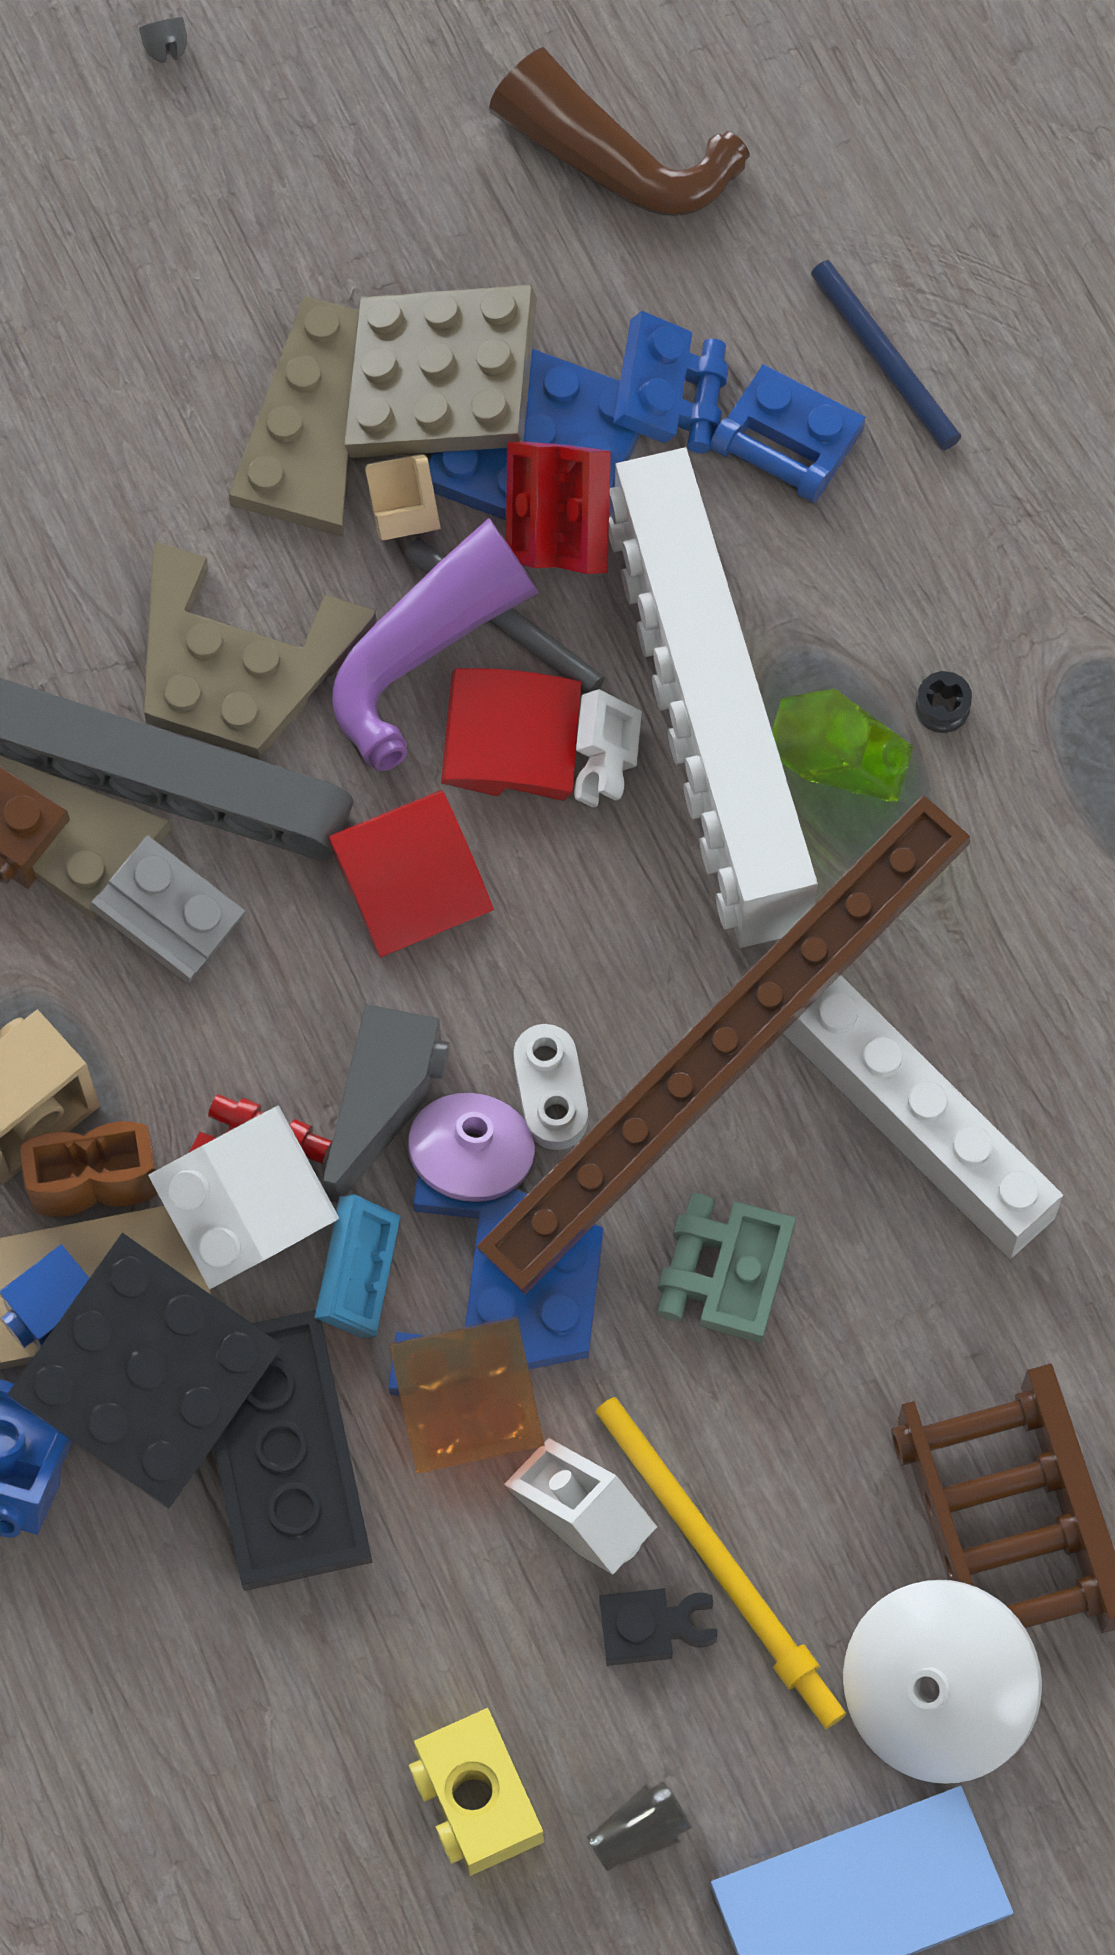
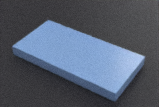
(870, 1888)

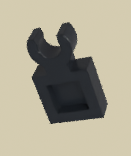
(641, 1625)

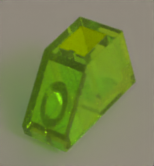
(840, 745)

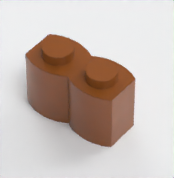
(74, 1171)

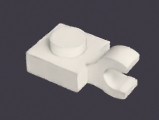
(611, 740)

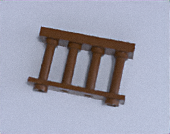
(1056, 1469)

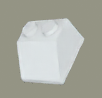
(243, 1197)

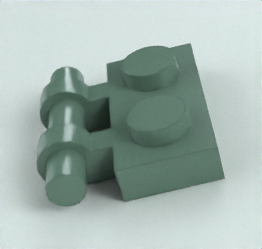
(746, 1270)

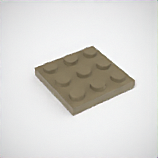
(441, 371)

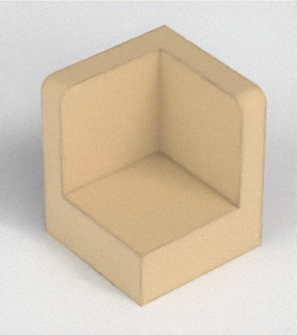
(402, 497)

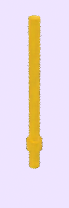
(794, 1663)

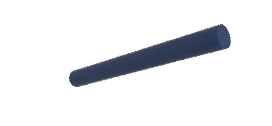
(886, 355)

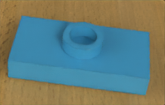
(357, 1266)

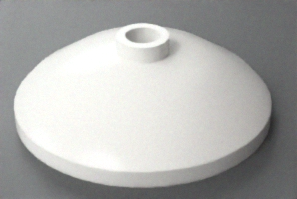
(983, 1674)

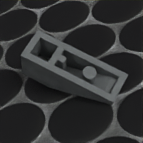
(384, 1088)

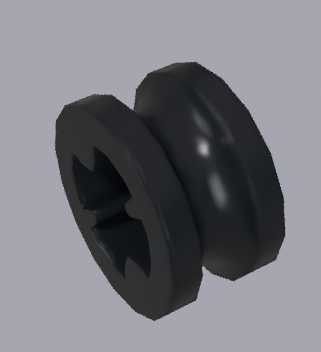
(948, 686)

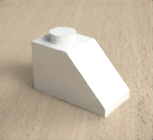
(582, 1505)

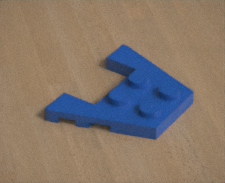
(553, 1314)

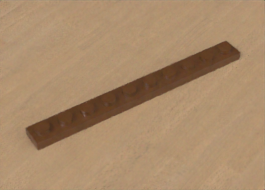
(723, 1044)

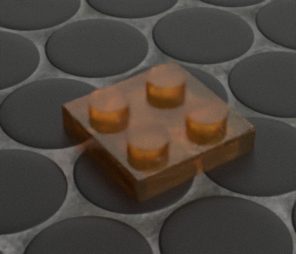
(466, 1394)

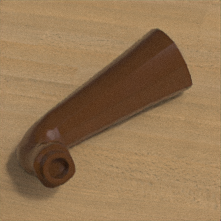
(562, 119)

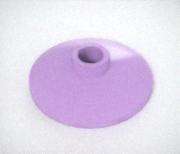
(467, 1165)

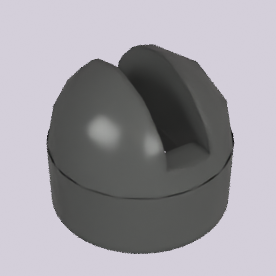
(164, 34)

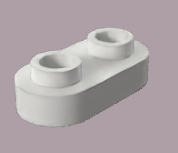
(549, 1084)

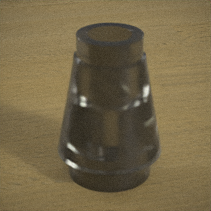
(640, 1827)

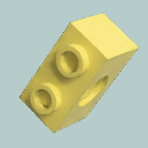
(477, 1752)

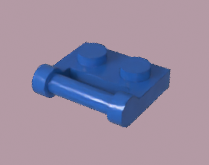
(795, 419)

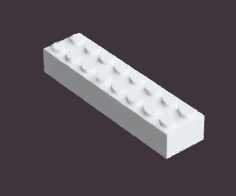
(711, 698)

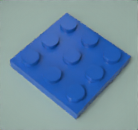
(563, 408)

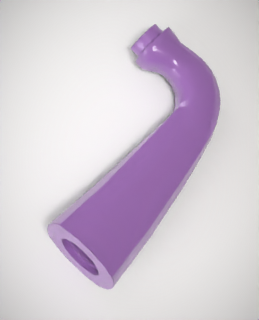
(452, 600)

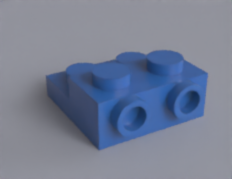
(28, 1467)

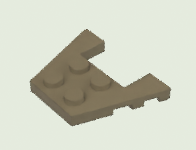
(228, 680)

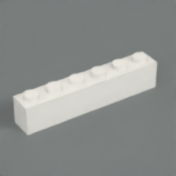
(926, 1117)

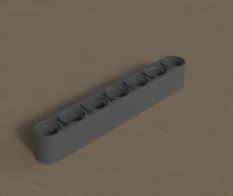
(171, 772)

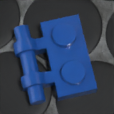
(654, 380)

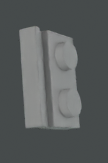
(167, 909)

